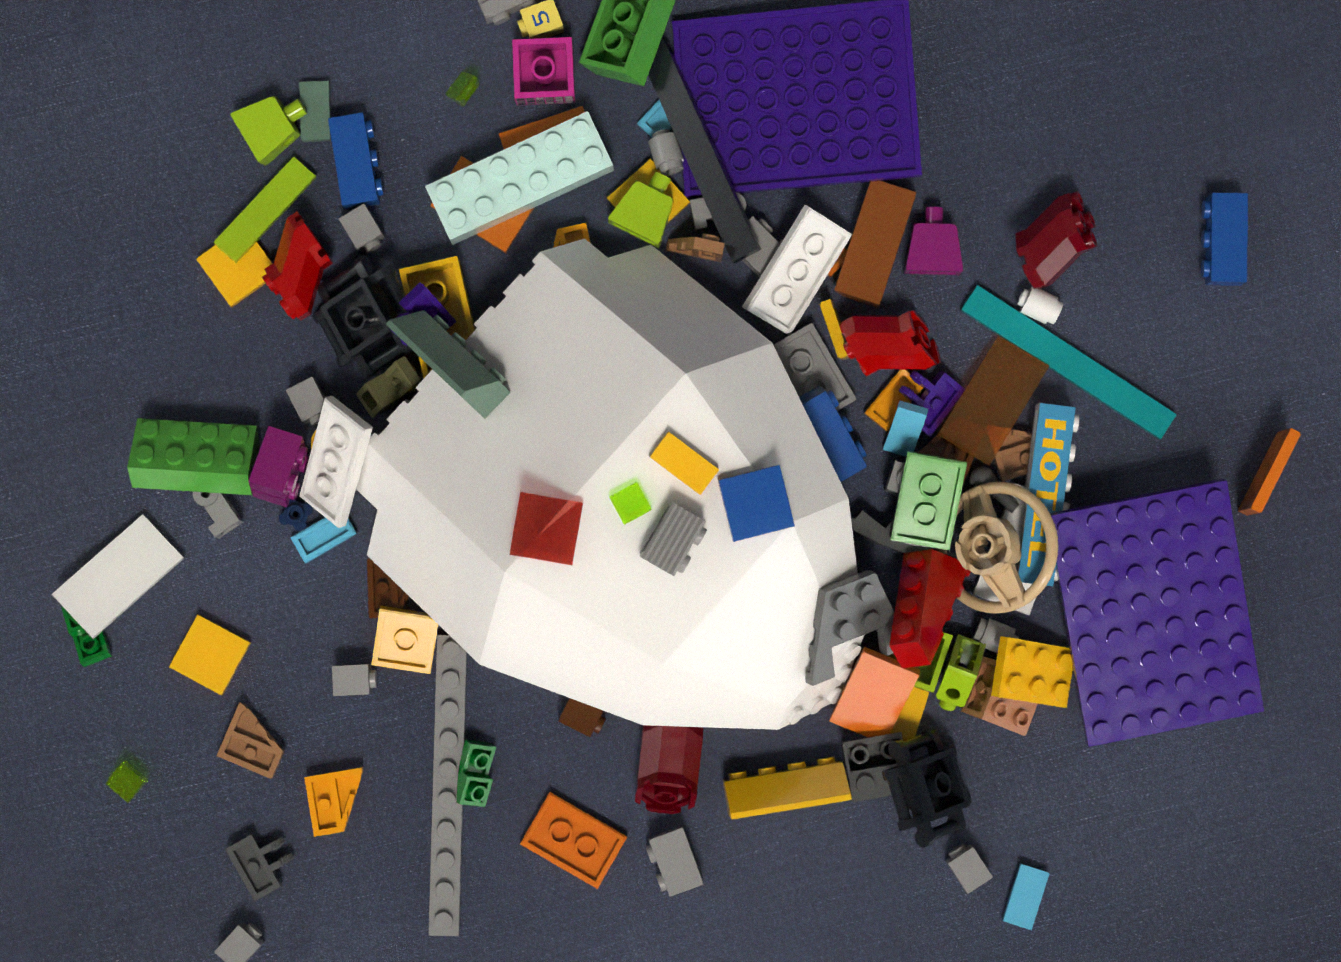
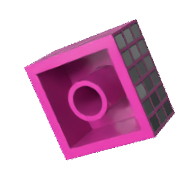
(543, 71)

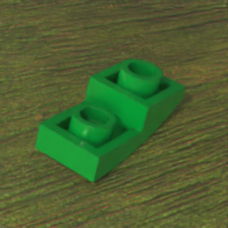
(88, 649)
(473, 776)

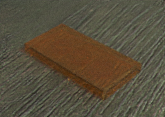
(993, 400)

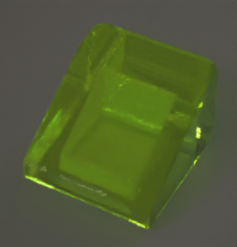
(463, 88)
(126, 781)

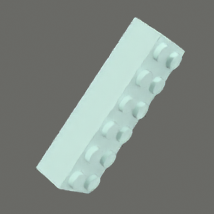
(520, 178)

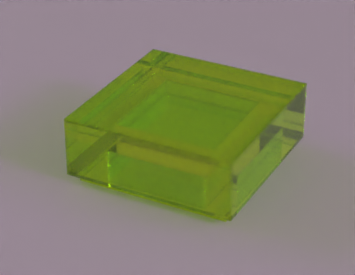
(630, 503)

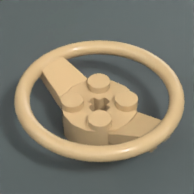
(999, 563)

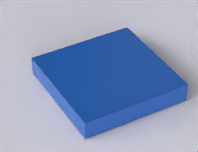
(756, 503)

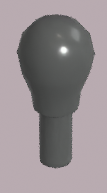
(984, 475)

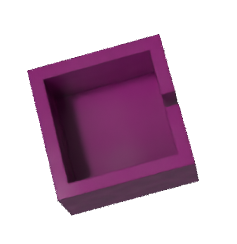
(278, 467)

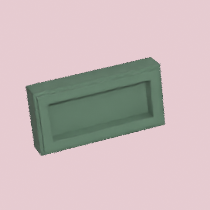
(317, 102)

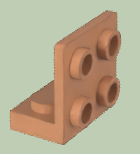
(1003, 712)

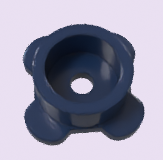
(300, 521)

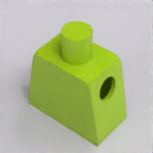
(269, 126)
(644, 210)
(958, 681)

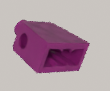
(933, 247)

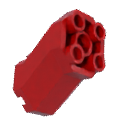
(297, 268)
(889, 342)

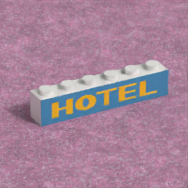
(1047, 480)

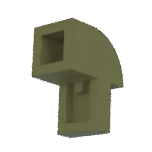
(389, 388)

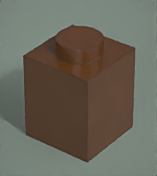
(582, 717)

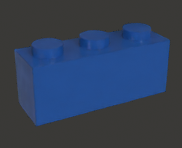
(355, 160)
(1225, 239)
(834, 432)

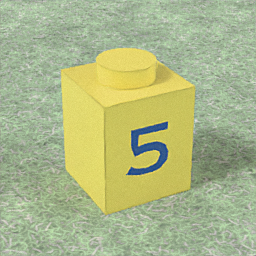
(540, 20)

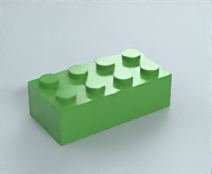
(626, 38)
(193, 456)

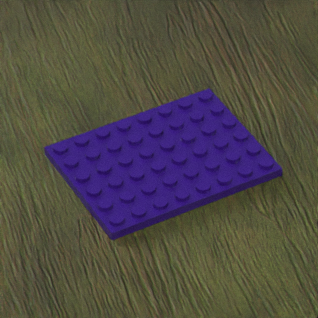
(805, 94)
(1156, 612)

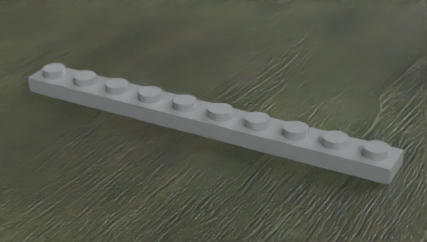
(446, 812)

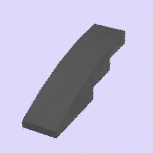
(873, 531)

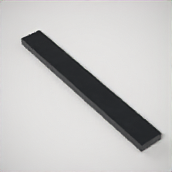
(702, 155)

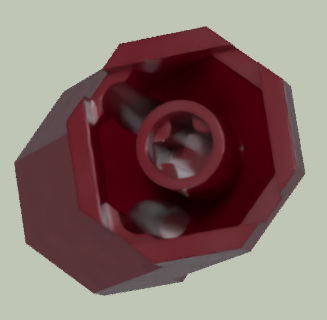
(1056, 240)
(668, 767)

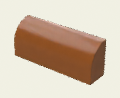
(875, 243)

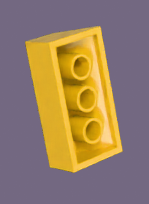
(786, 789)

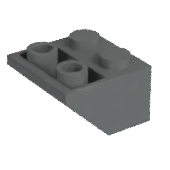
(864, 765)

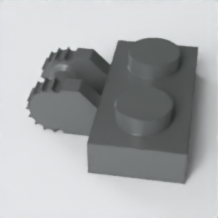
(254, 866)

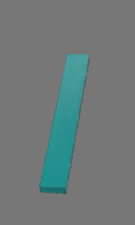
(1069, 362)

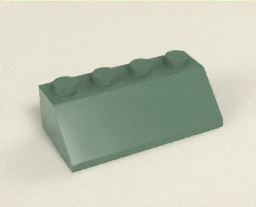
(451, 360)

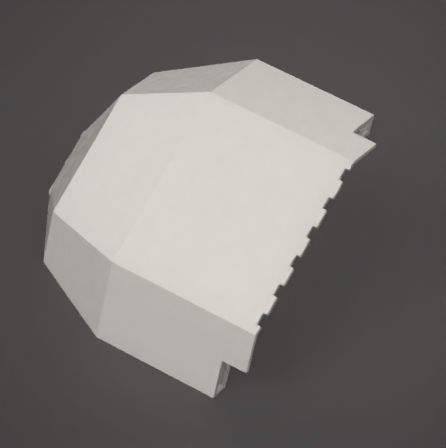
(597, 376)

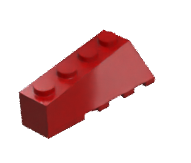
(924, 604)

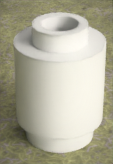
(1040, 305)

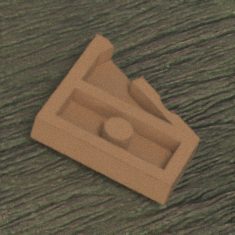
(705, 248)
(1013, 455)
(250, 744)

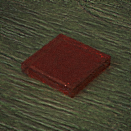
(546, 528)

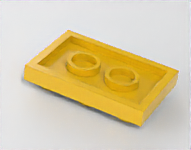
(1032, 672)

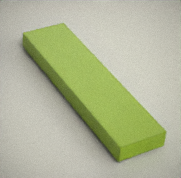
(264, 210)

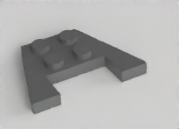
(844, 613)

